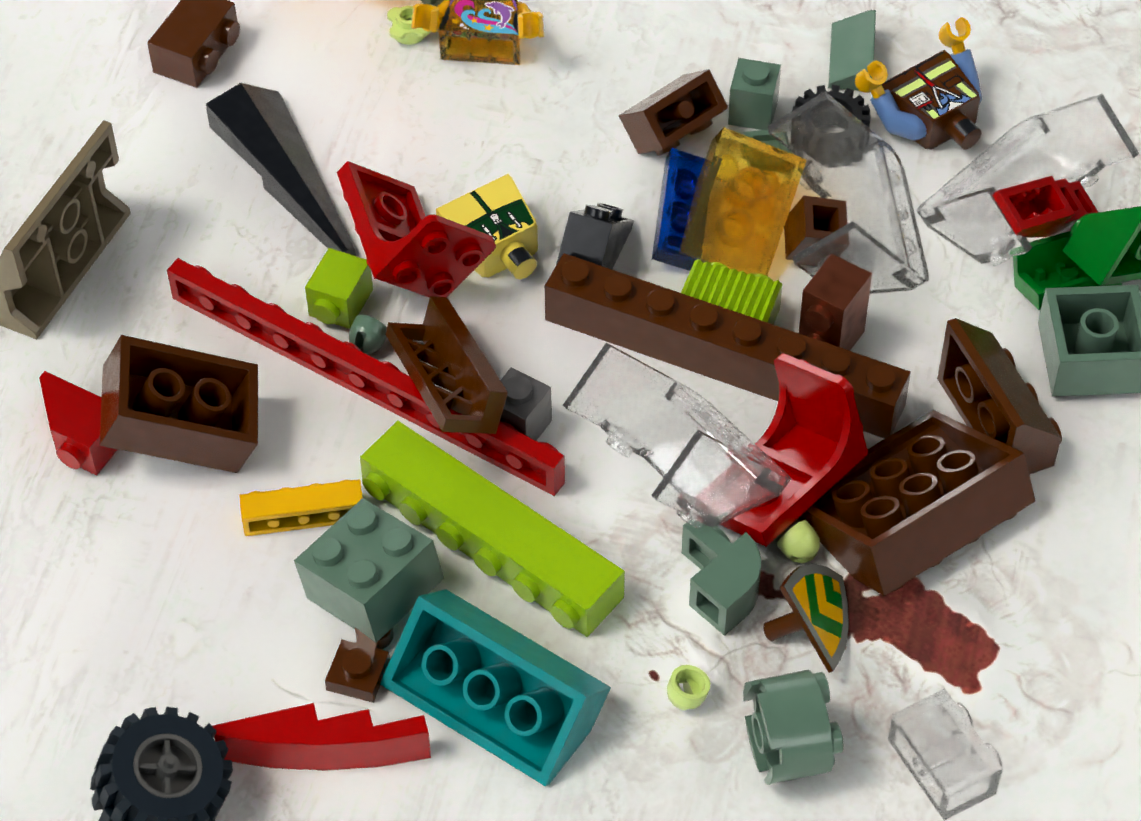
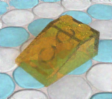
(741, 203)

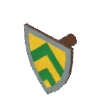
(819, 608)

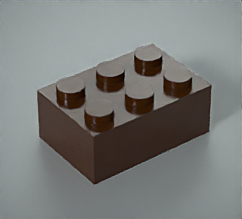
(179, 404)

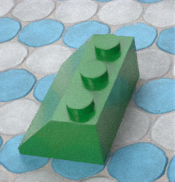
(1107, 245)

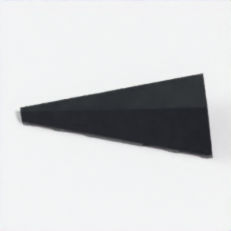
(265, 136)

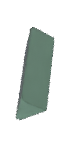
(851, 48)

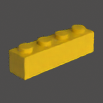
(298, 507)

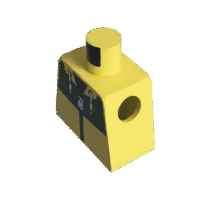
(504, 215)

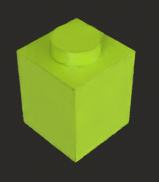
(338, 288)

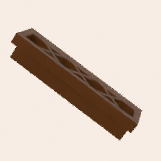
(459, 369)

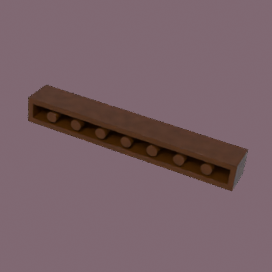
(711, 338)

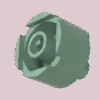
(791, 726)

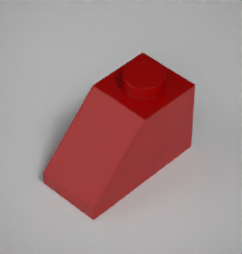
(75, 424)

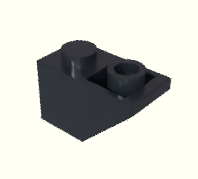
(596, 234)

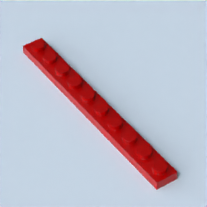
(358, 372)

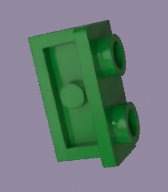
(1048, 268)

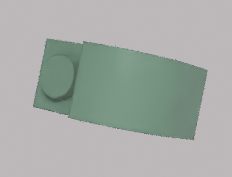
(728, 577)

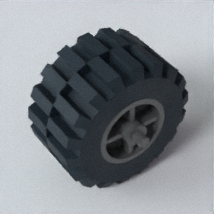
(161, 770)

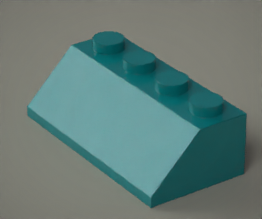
(493, 685)

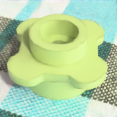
(401, 26)

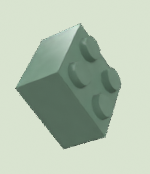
(1092, 339)
(369, 569)

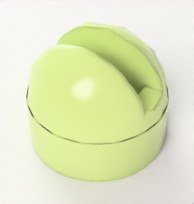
(800, 543)
(695, 687)

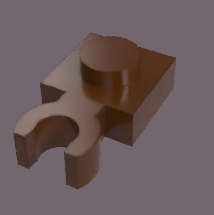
(359, 666)

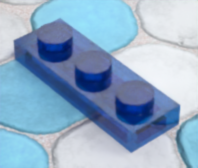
(676, 198)

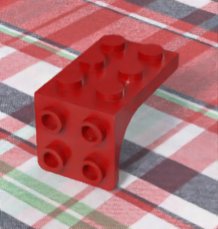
(404, 244)
(812, 438)

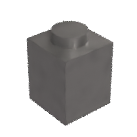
(527, 403)

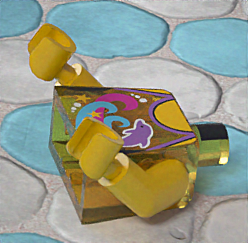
(480, 28)

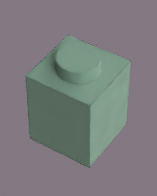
(754, 94)

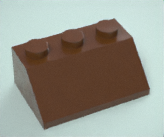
(993, 396)

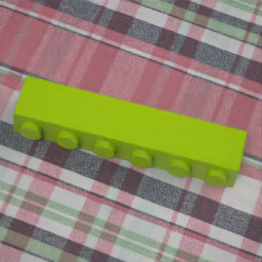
(492, 529)

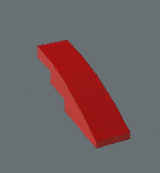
(1044, 206)
(300, 741)

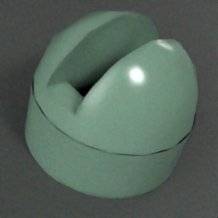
(367, 333)

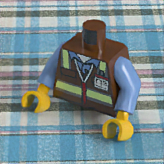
(931, 99)

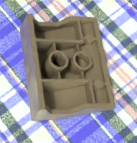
(61, 238)

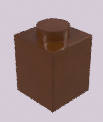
(812, 221)

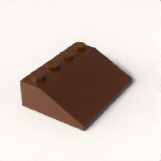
(919, 500)

